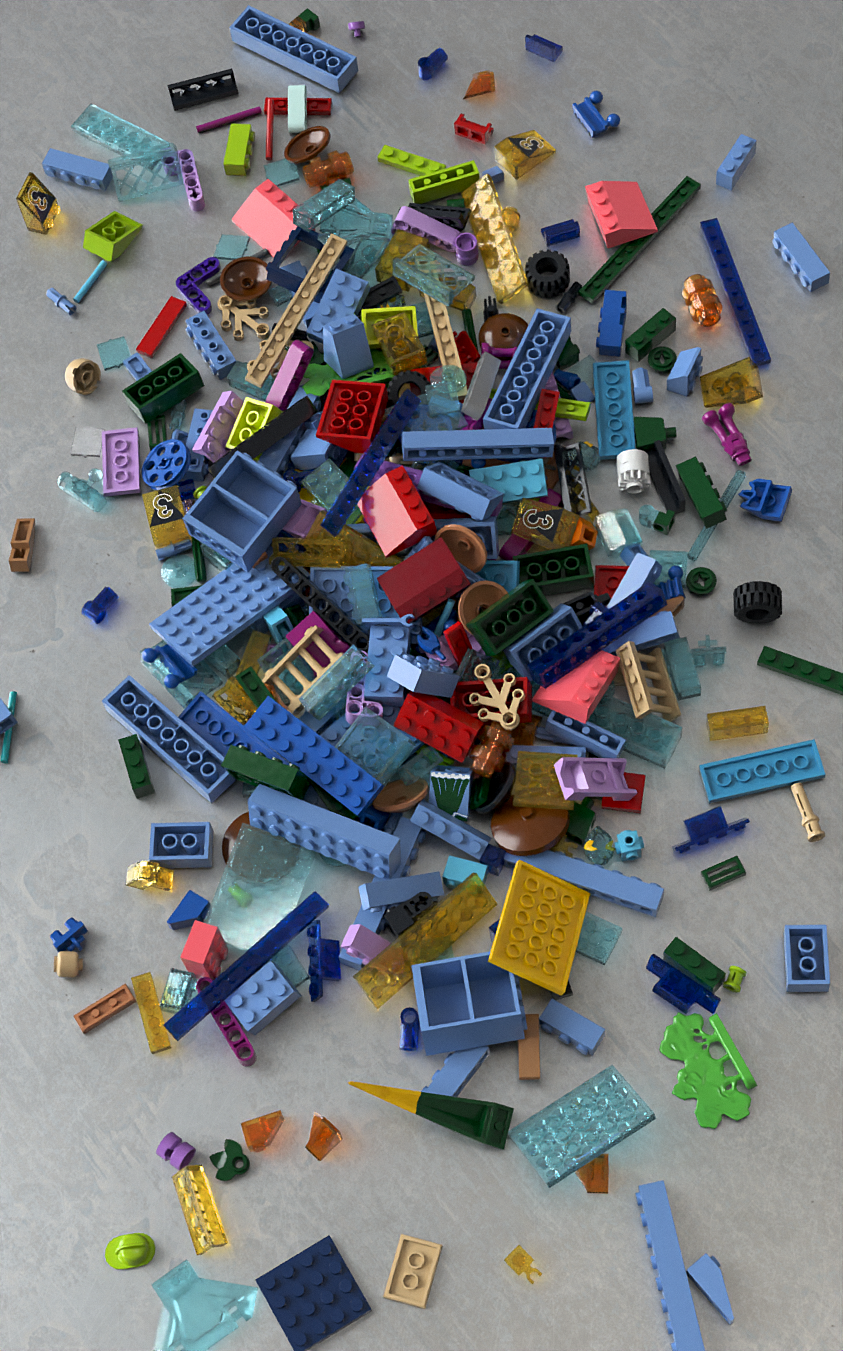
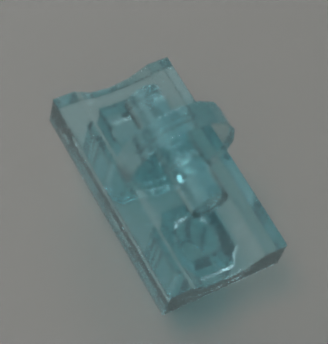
(716, 652)

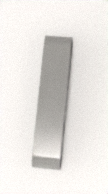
(481, 386)

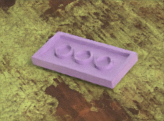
(121, 462)

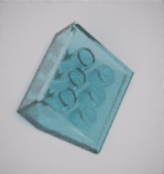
(375, 746)

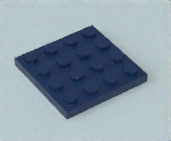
(313, 1295)

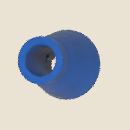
(567, 379)

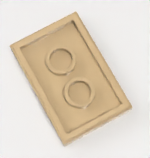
(413, 1271)

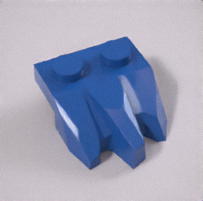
(766, 499)

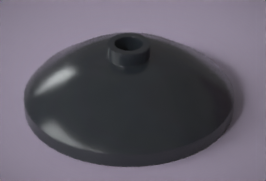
(499, 789)

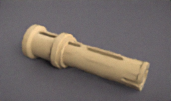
(809, 820)

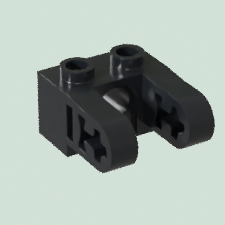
(405, 915)

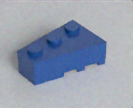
(612, 324)

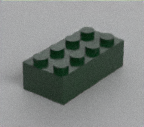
(163, 388)
(558, 569)
(510, 617)
(257, 769)

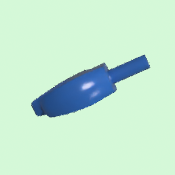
(432, 644)

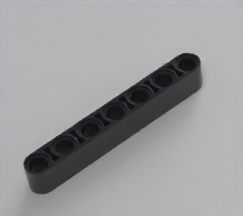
(270, 433)
(314, 599)

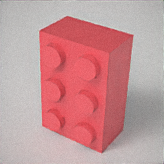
(204, 951)

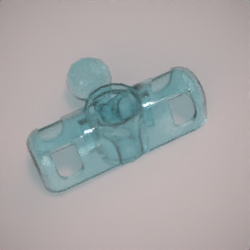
(74, 484)

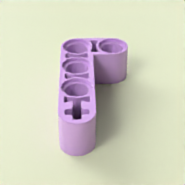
(190, 178)
(427, 227)
(357, 704)

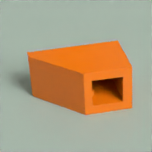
(585, 534)

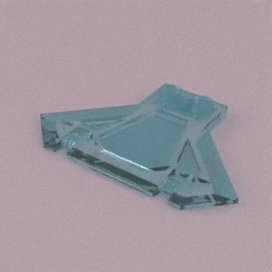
(354, 222)
(198, 1308)

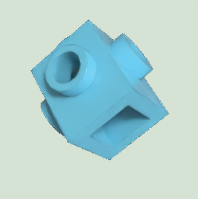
(629, 845)

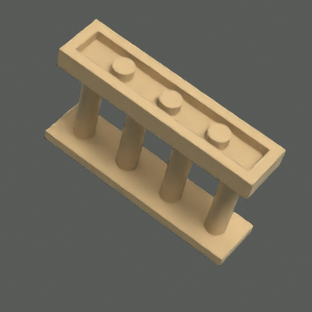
(272, 674)
(637, 686)

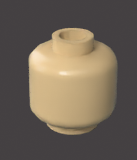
(67, 964)

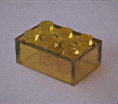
(399, 246)

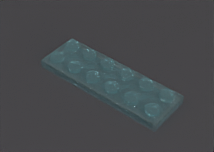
(115, 133)

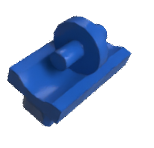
(72, 938)

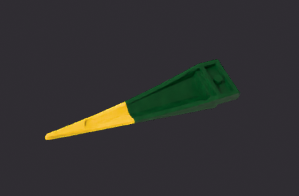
(471, 1118)

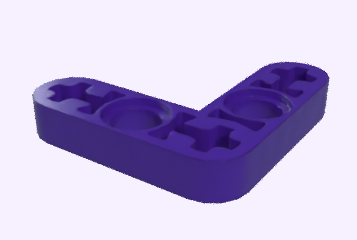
(192, 287)

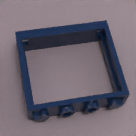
(292, 281)

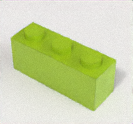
(239, 149)

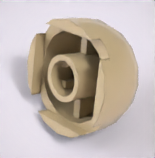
(82, 376)

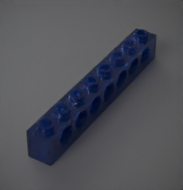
(597, 635)

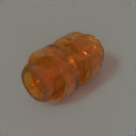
(334, 167)
(702, 300)
(489, 755)

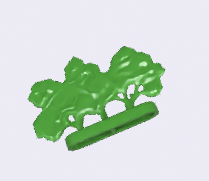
(322, 376)
(703, 1075)

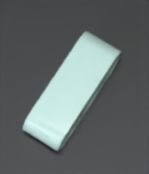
(297, 108)

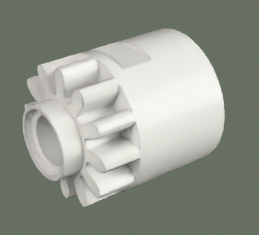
(633, 471)

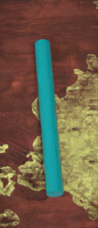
(8, 733)

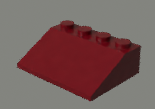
(424, 581)

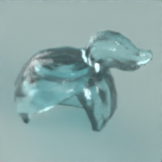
(507, 517)

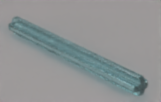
(705, 533)

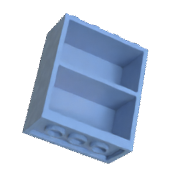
(242, 510)
(467, 1003)

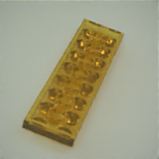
(494, 239)
(425, 940)

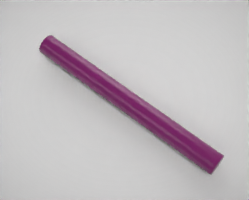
(228, 119)

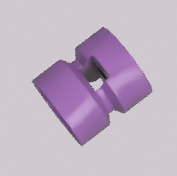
(466, 249)
(173, 1149)

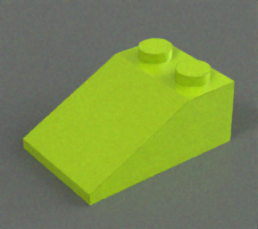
(111, 236)

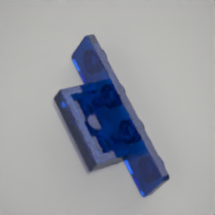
(706, 826)
(323, 960)
(679, 988)

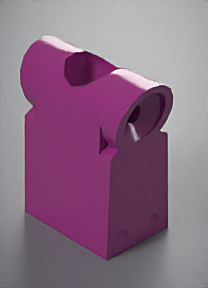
(328, 635)

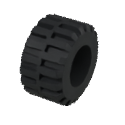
(547, 262)
(402, 379)
(757, 602)

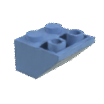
(685, 371)

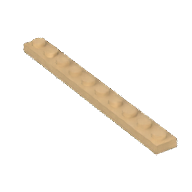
(296, 311)
(443, 331)

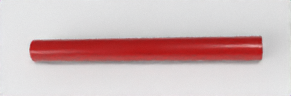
(269, 132)

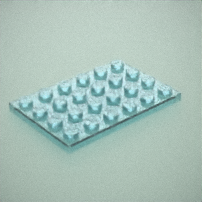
(258, 886)
(581, 1125)

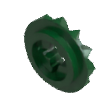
(668, 355)
(705, 574)

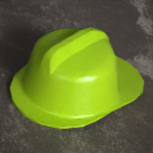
(130, 1251)

